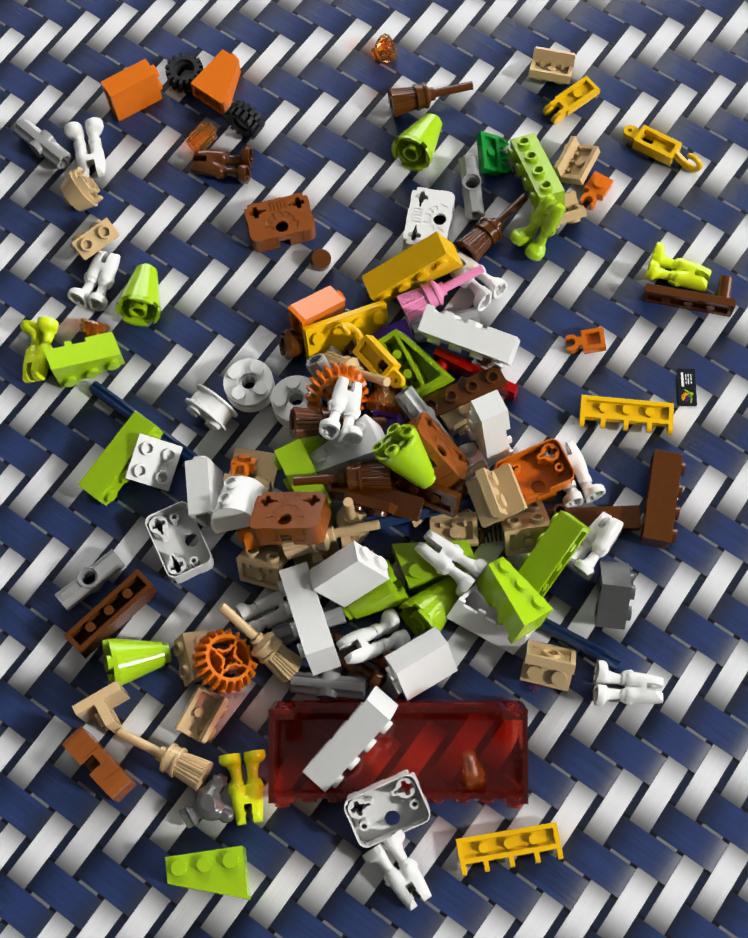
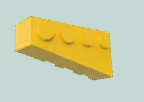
(414, 266)

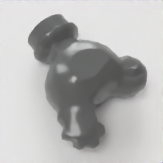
(209, 804)

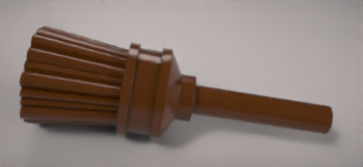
(420, 96)
(487, 232)
(305, 421)
(354, 476)

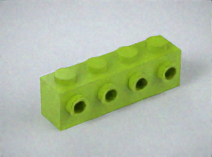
(535, 169)
(109, 470)
(553, 551)

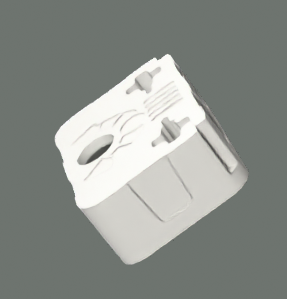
(420, 218)
(172, 544)
(381, 798)

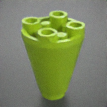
(405, 454)
(383, 597)
(133, 658)

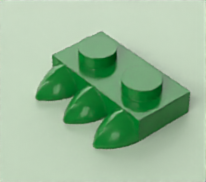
(491, 154)

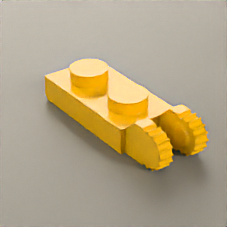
(571, 99)

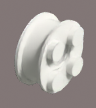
(246, 372)
(285, 393)
(210, 408)

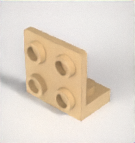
(265, 471)
(524, 528)
(262, 565)

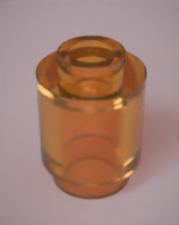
(202, 136)

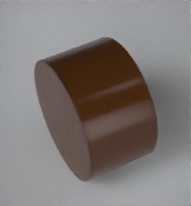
(320, 260)

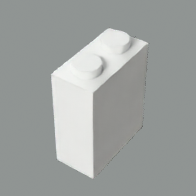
(203, 488)
(349, 574)
(420, 664)

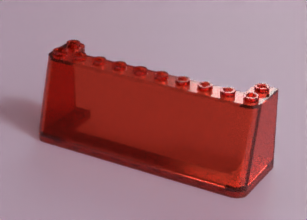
(422, 739)

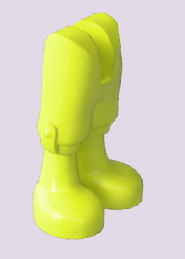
(682, 273)
(42, 334)
(245, 793)

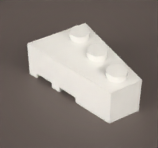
(488, 427)

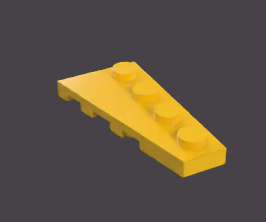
(323, 334)

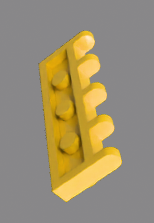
(626, 412)
(508, 845)

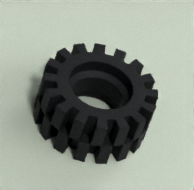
(181, 63)
(244, 119)

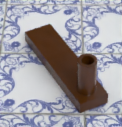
(714, 304)
(435, 497)
(627, 514)

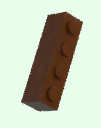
(661, 499)
(111, 613)

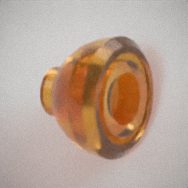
(385, 49)
(91, 327)
(382, 400)

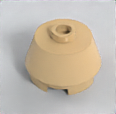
(80, 190)

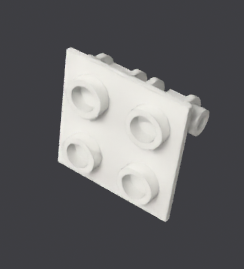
(153, 462)

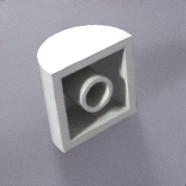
(236, 503)

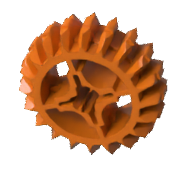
(322, 387)
(211, 661)

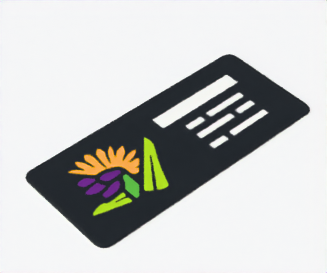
(686, 387)

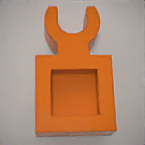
(595, 189)
(590, 341)
(243, 465)

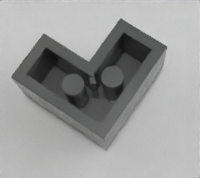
(614, 595)

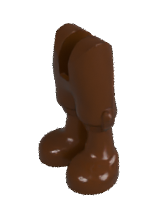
(216, 164)
(375, 678)

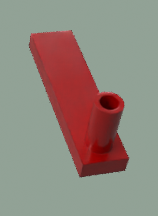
(466, 369)

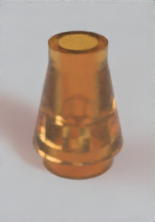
(473, 772)

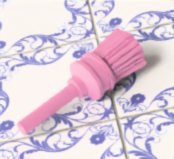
(415, 301)

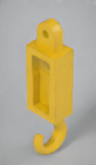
(662, 149)
(372, 352)

